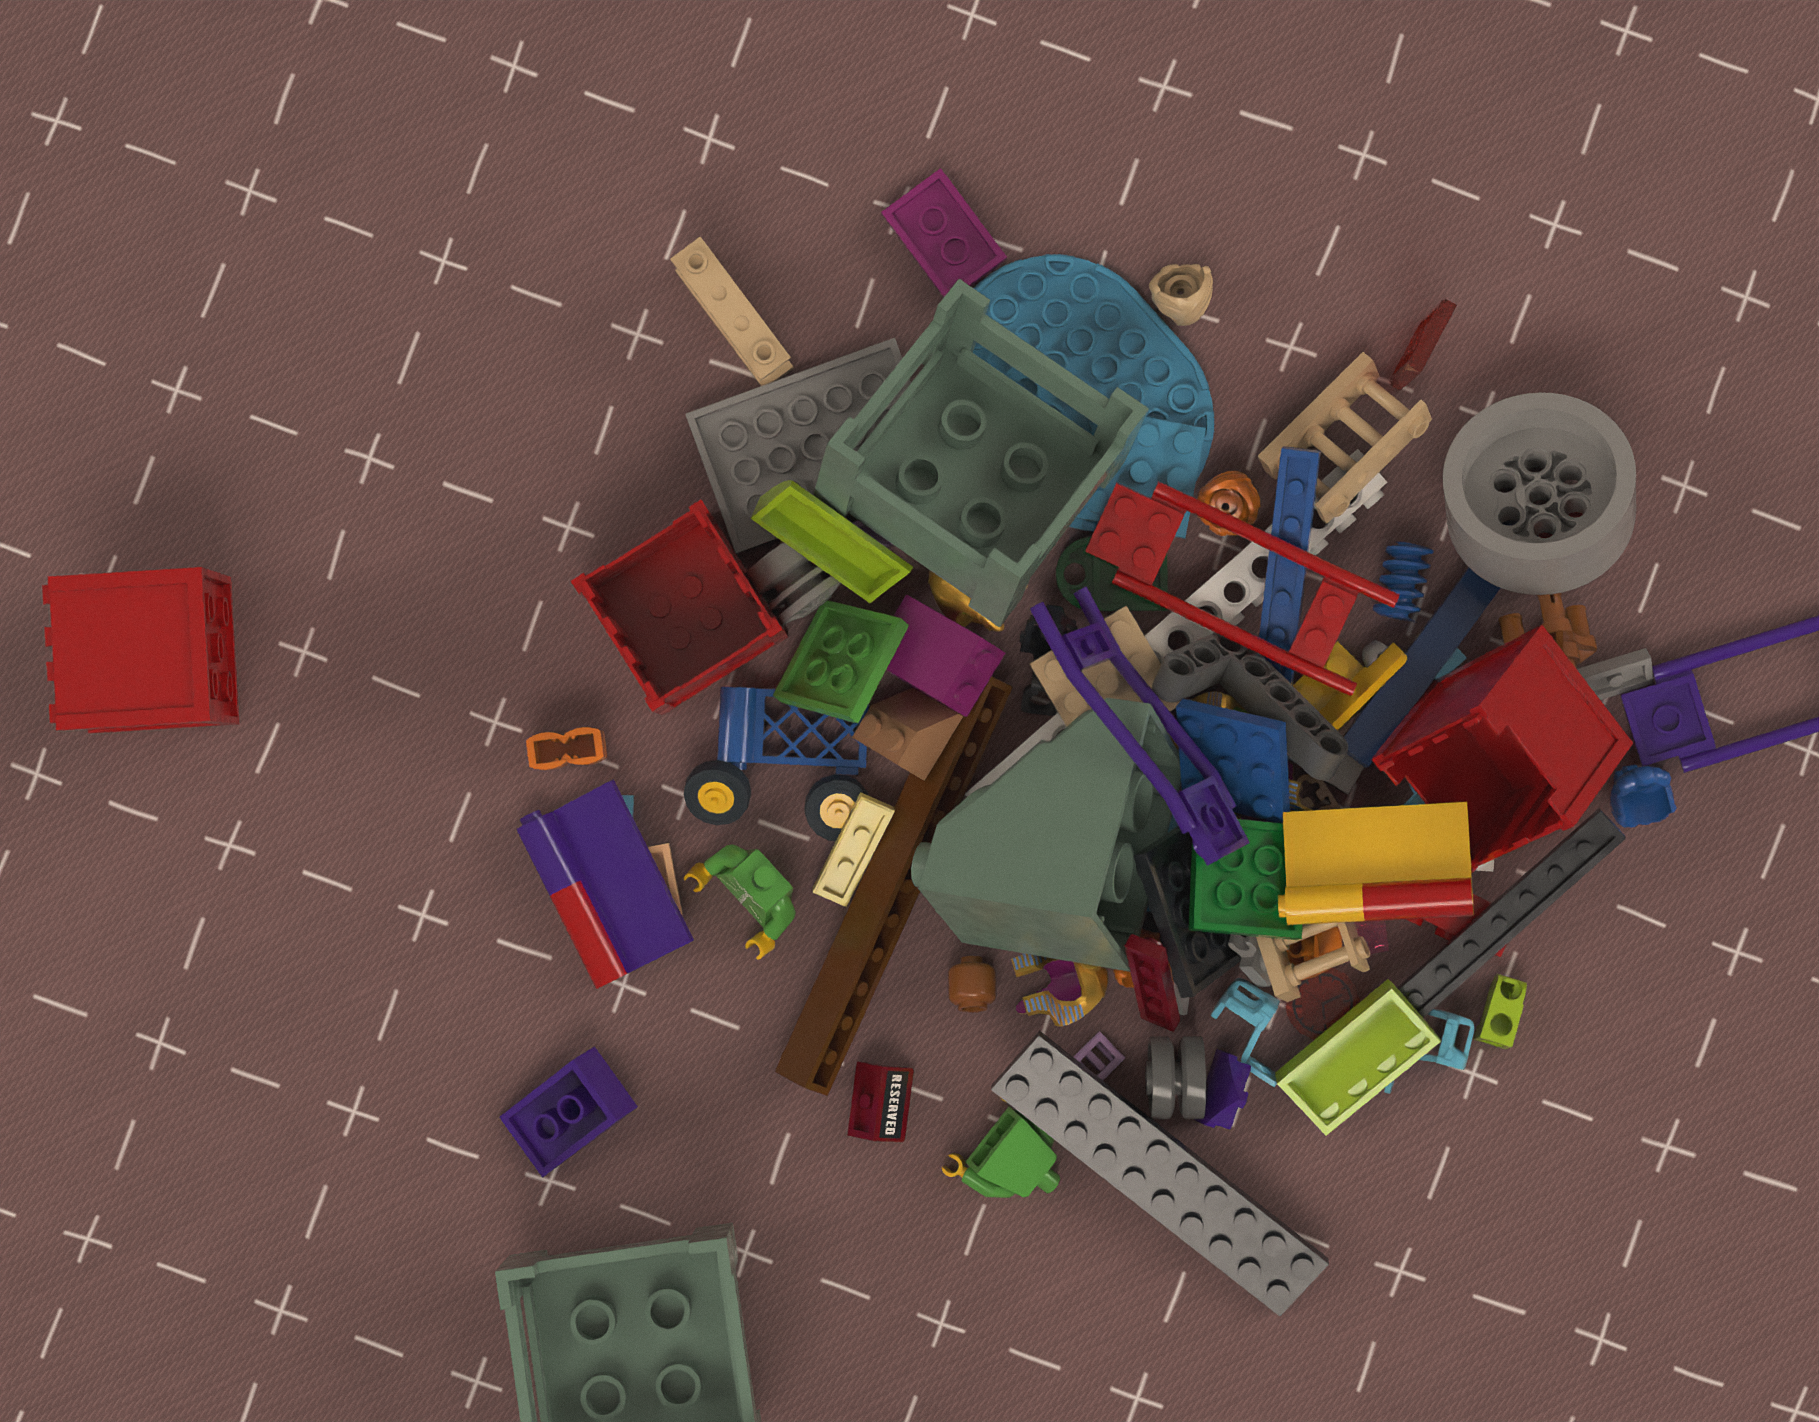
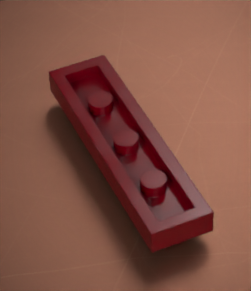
(1152, 981)

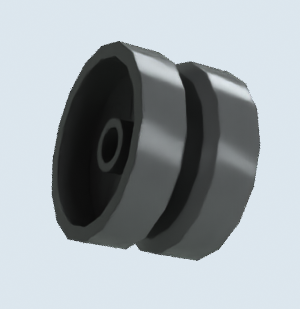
(1176, 1077)

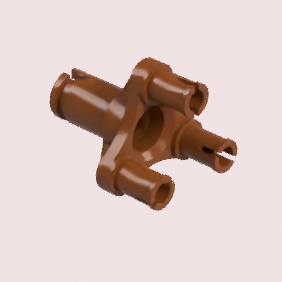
(1566, 626)

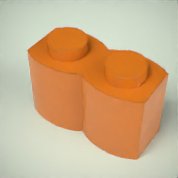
(557, 750)

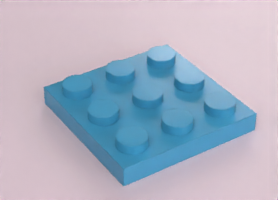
(1160, 453)

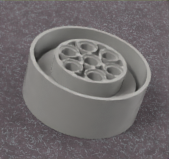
(1568, 443)

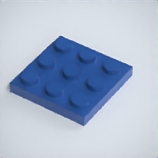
(1246, 753)

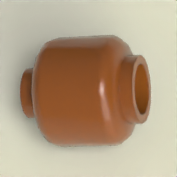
(972, 984)

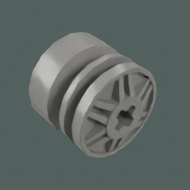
(794, 579)

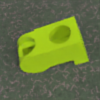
(1501, 1012)

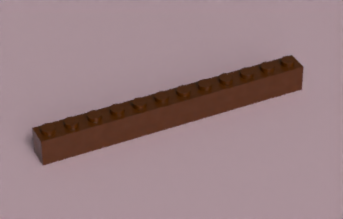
(883, 904)

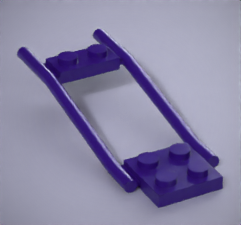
(1671, 718)
(1201, 808)

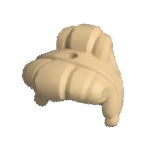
(1197, 290)

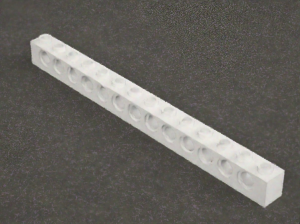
(1212, 596)

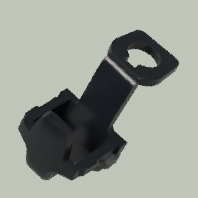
(1034, 642)

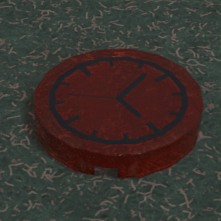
(1321, 1002)

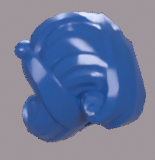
(1641, 796)

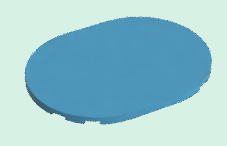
(1100, 334)

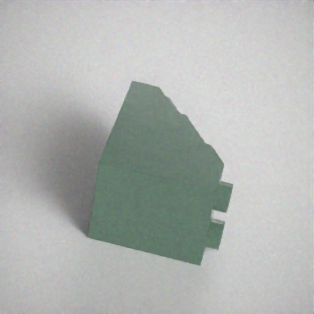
(1051, 845)

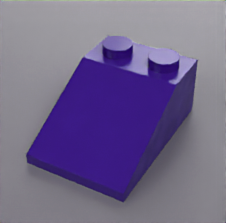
(568, 1111)

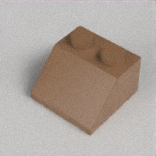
(908, 730)

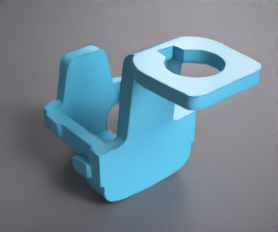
(1256, 1013)
(1448, 1052)

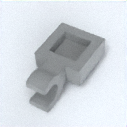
(1252, 960)

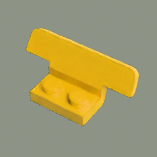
(1337, 706)

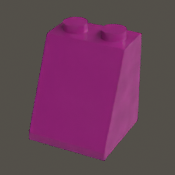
(942, 657)

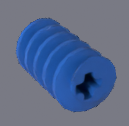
(1403, 579)

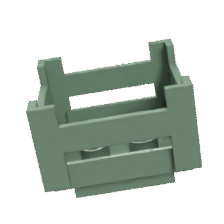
(972, 463)
(631, 1332)

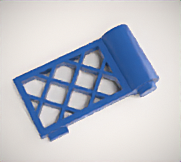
(743, 728)

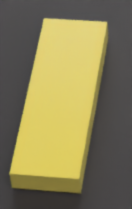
(853, 849)

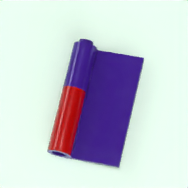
(604, 884)

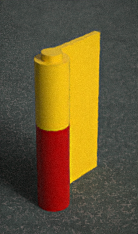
(1377, 864)

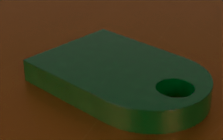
(1099, 581)

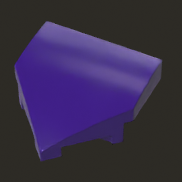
(1225, 1090)

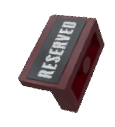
(880, 1102)

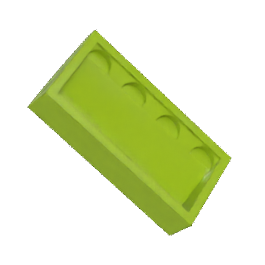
(829, 540)
(1356, 1057)

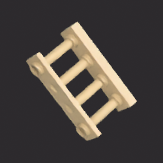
(732, 312)
(1334, 405)
(1286, 976)

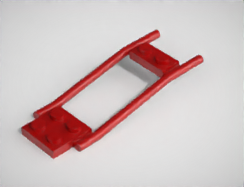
(1139, 532)

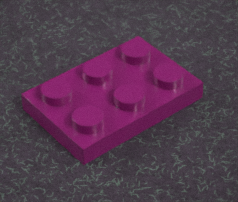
(943, 233)

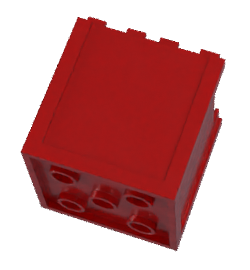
(681, 610)
(142, 650)
(1512, 740)

